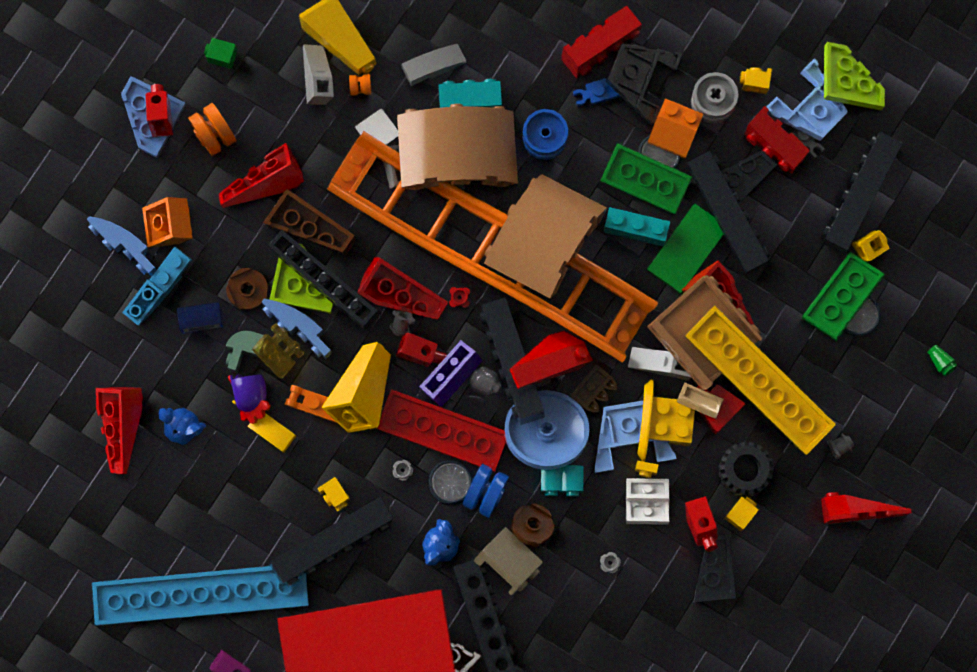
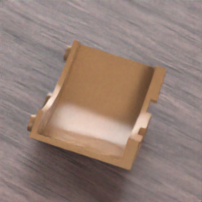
(457, 146)
(543, 234)

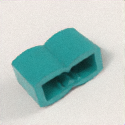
(563, 480)

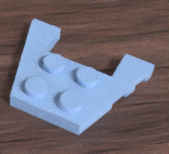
(814, 114)
(622, 428)

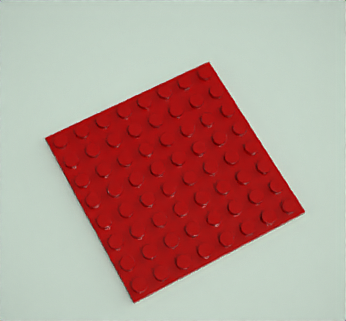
(371, 637)

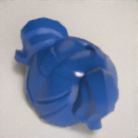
(182, 421)
(436, 543)

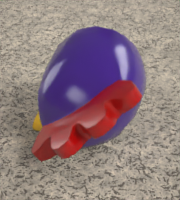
(250, 396)

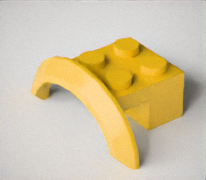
(664, 421)

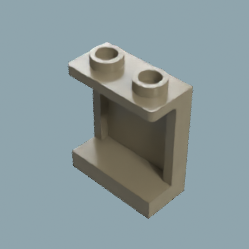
(510, 560)

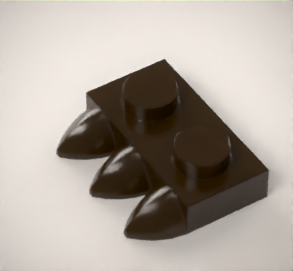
(593, 388)

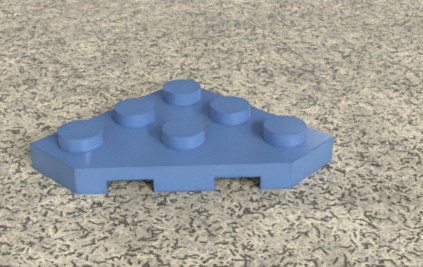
(135, 102)

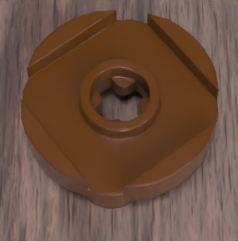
(236, 285)
(529, 535)

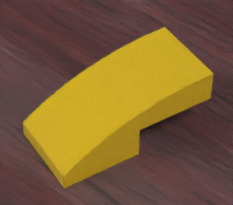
(273, 432)

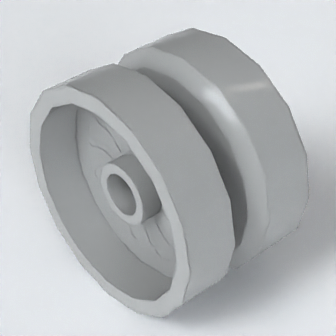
(717, 86)

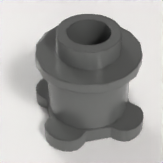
(401, 323)
(840, 446)

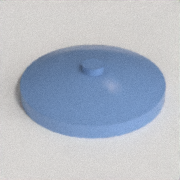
(550, 440)

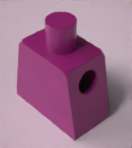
(226, 663)

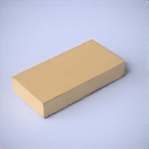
(700, 400)

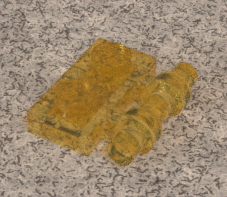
(273, 355)

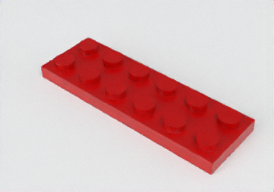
(442, 430)

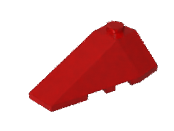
(270, 178)
(393, 289)
(120, 416)

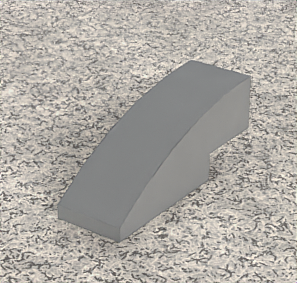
(433, 63)

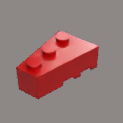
(775, 141)

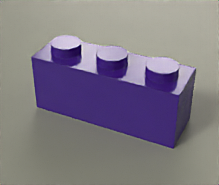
(451, 373)

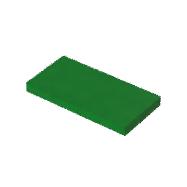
(646, 179)
(686, 249)
(843, 296)

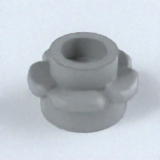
(397, 470)
(610, 556)

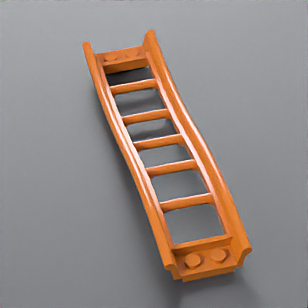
(622, 329)

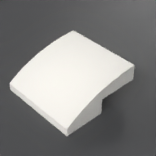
(647, 501)

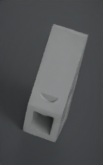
(317, 75)
(657, 362)

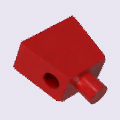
(158, 112)
(410, 350)
(730, 407)
(702, 523)

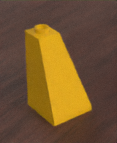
(335, 31)
(360, 391)

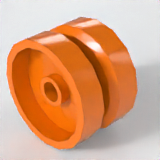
(210, 130)

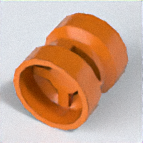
(365, 84)

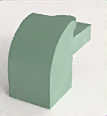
(241, 344)

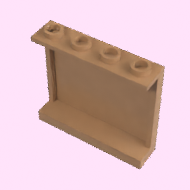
(684, 314)

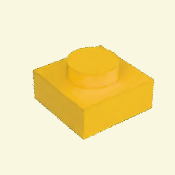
(646, 469)

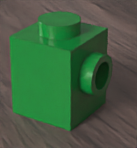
(220, 53)

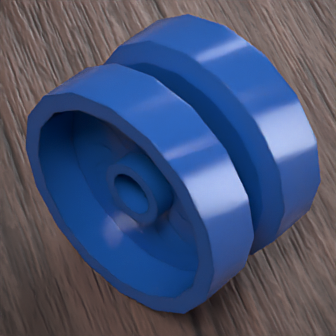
(543, 146)
(487, 491)

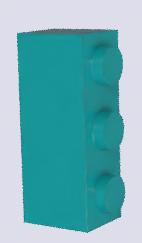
(471, 93)
(636, 226)

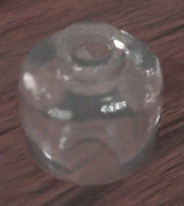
(484, 381)

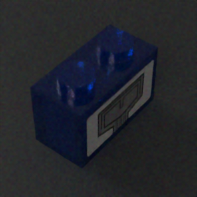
(200, 317)

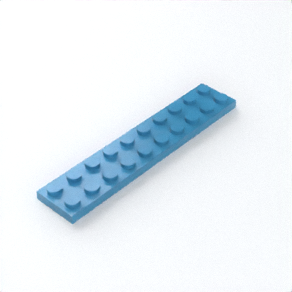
(194, 595)

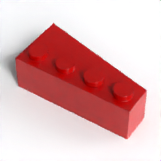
(601, 42)

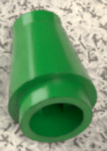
(944, 362)

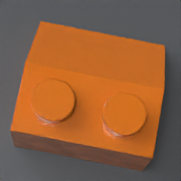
(675, 128)
(167, 222)

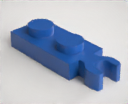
(596, 92)

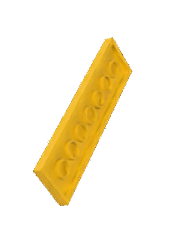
(760, 380)

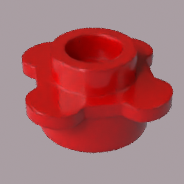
(455, 292)

